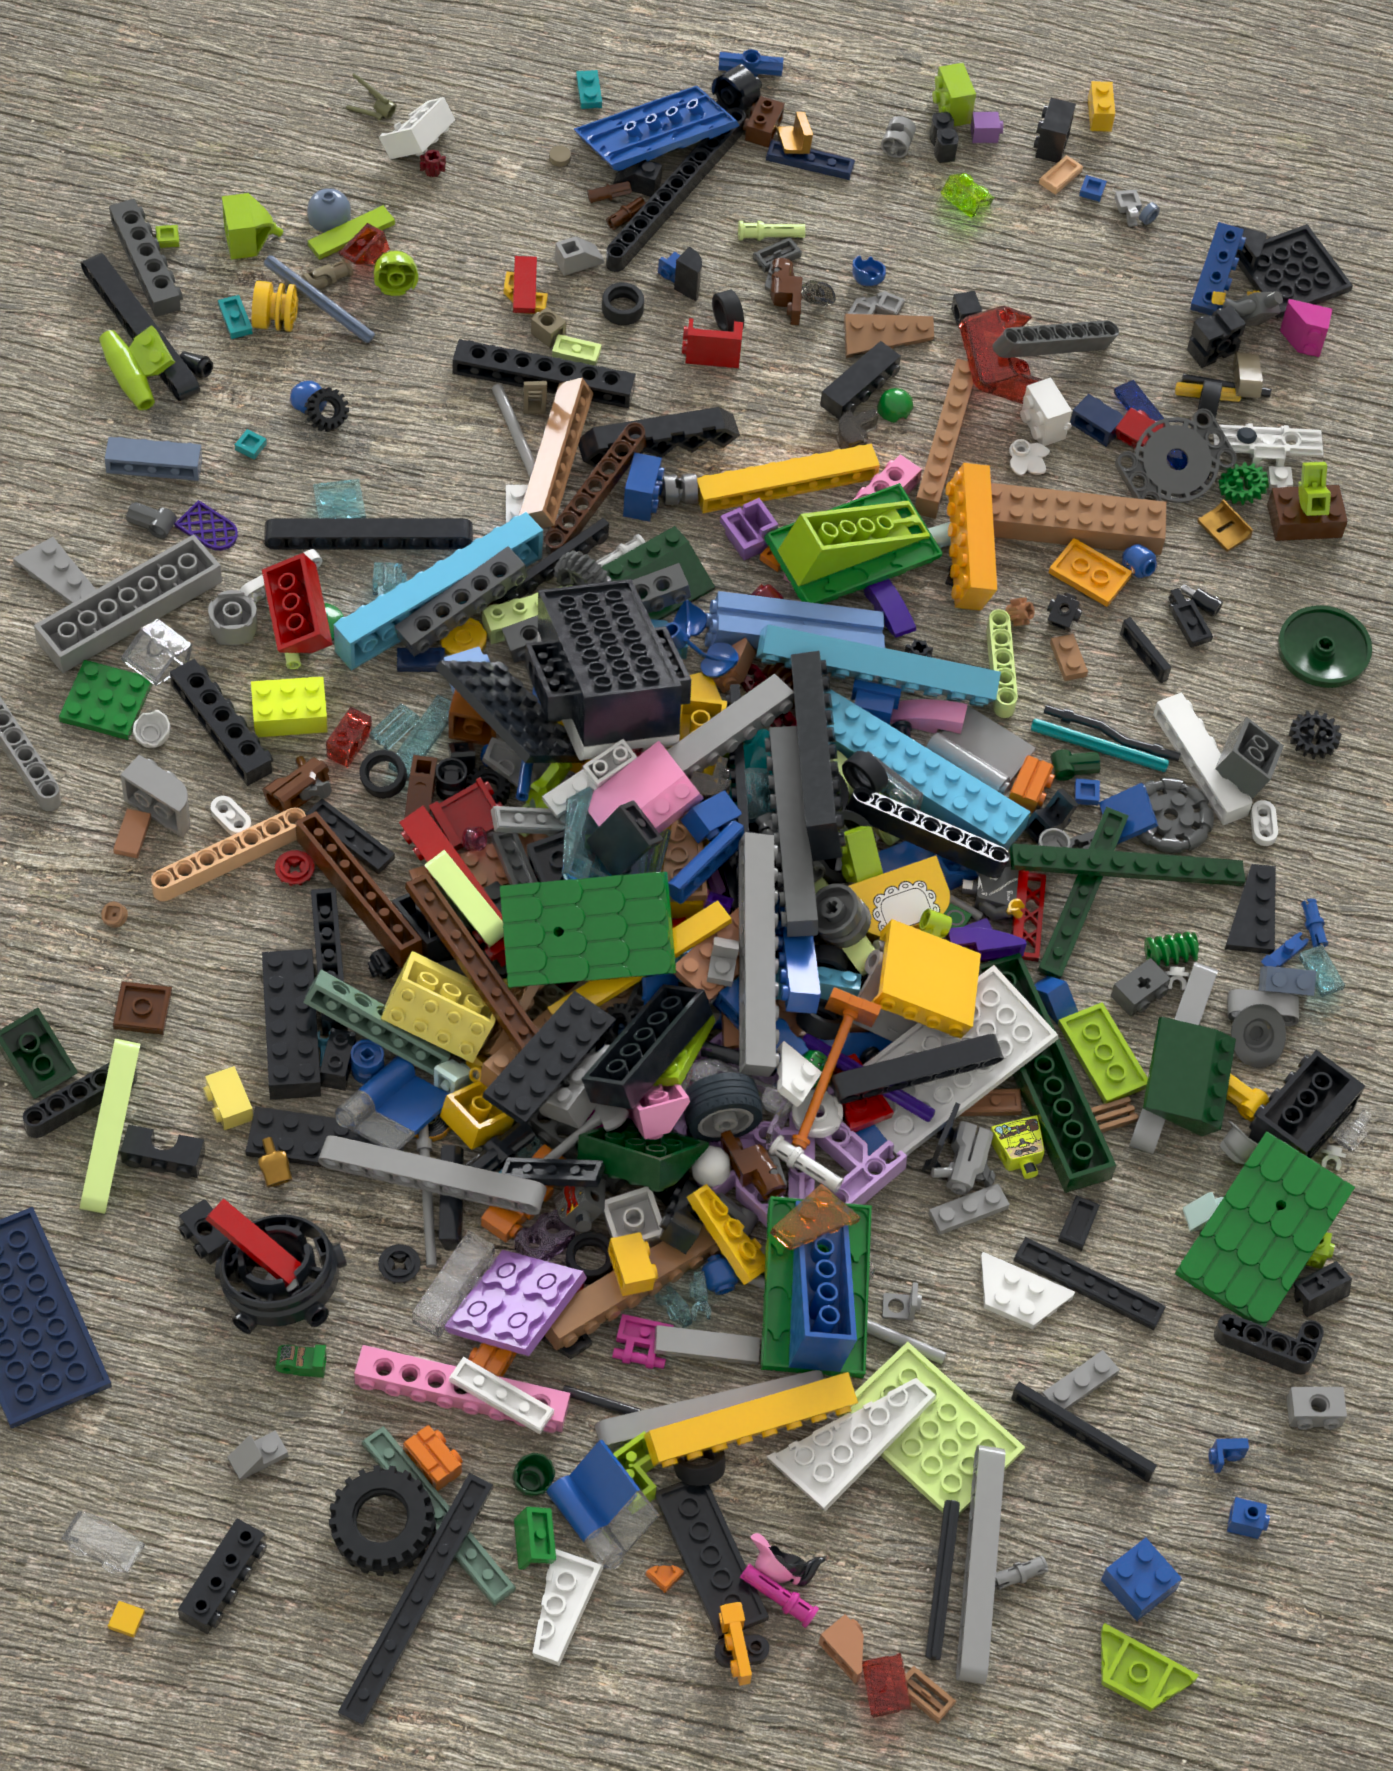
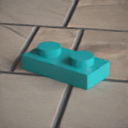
(589, 89)
(235, 316)

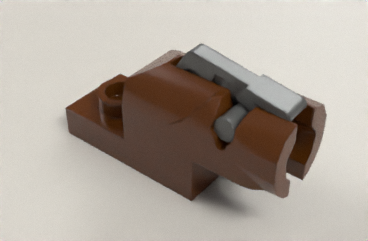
(785, 288)
(754, 1166)

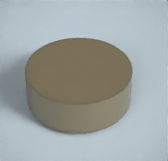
(560, 156)

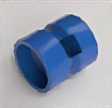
(366, 1060)

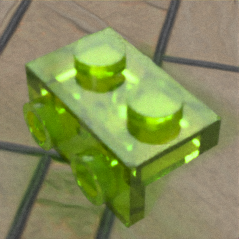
(966, 194)

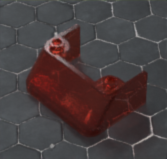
(990, 372)

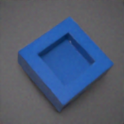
(1092, 188)
(1087, 791)

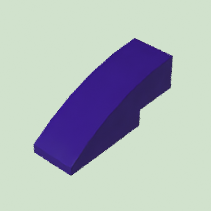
(888, 600)
(987, 942)

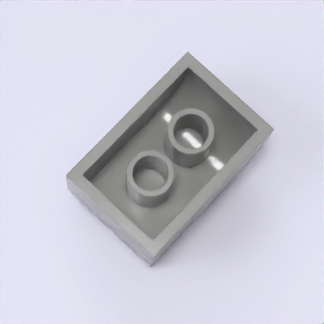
(157, 793)

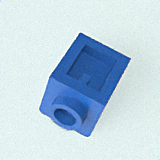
(667, 266)
(1230, 1449)

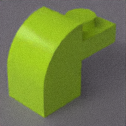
(1312, 489)

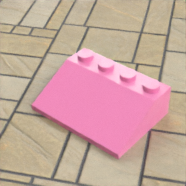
(655, 786)

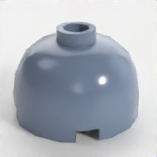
(328, 209)

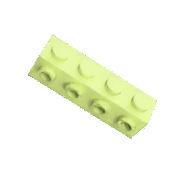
(508, 613)

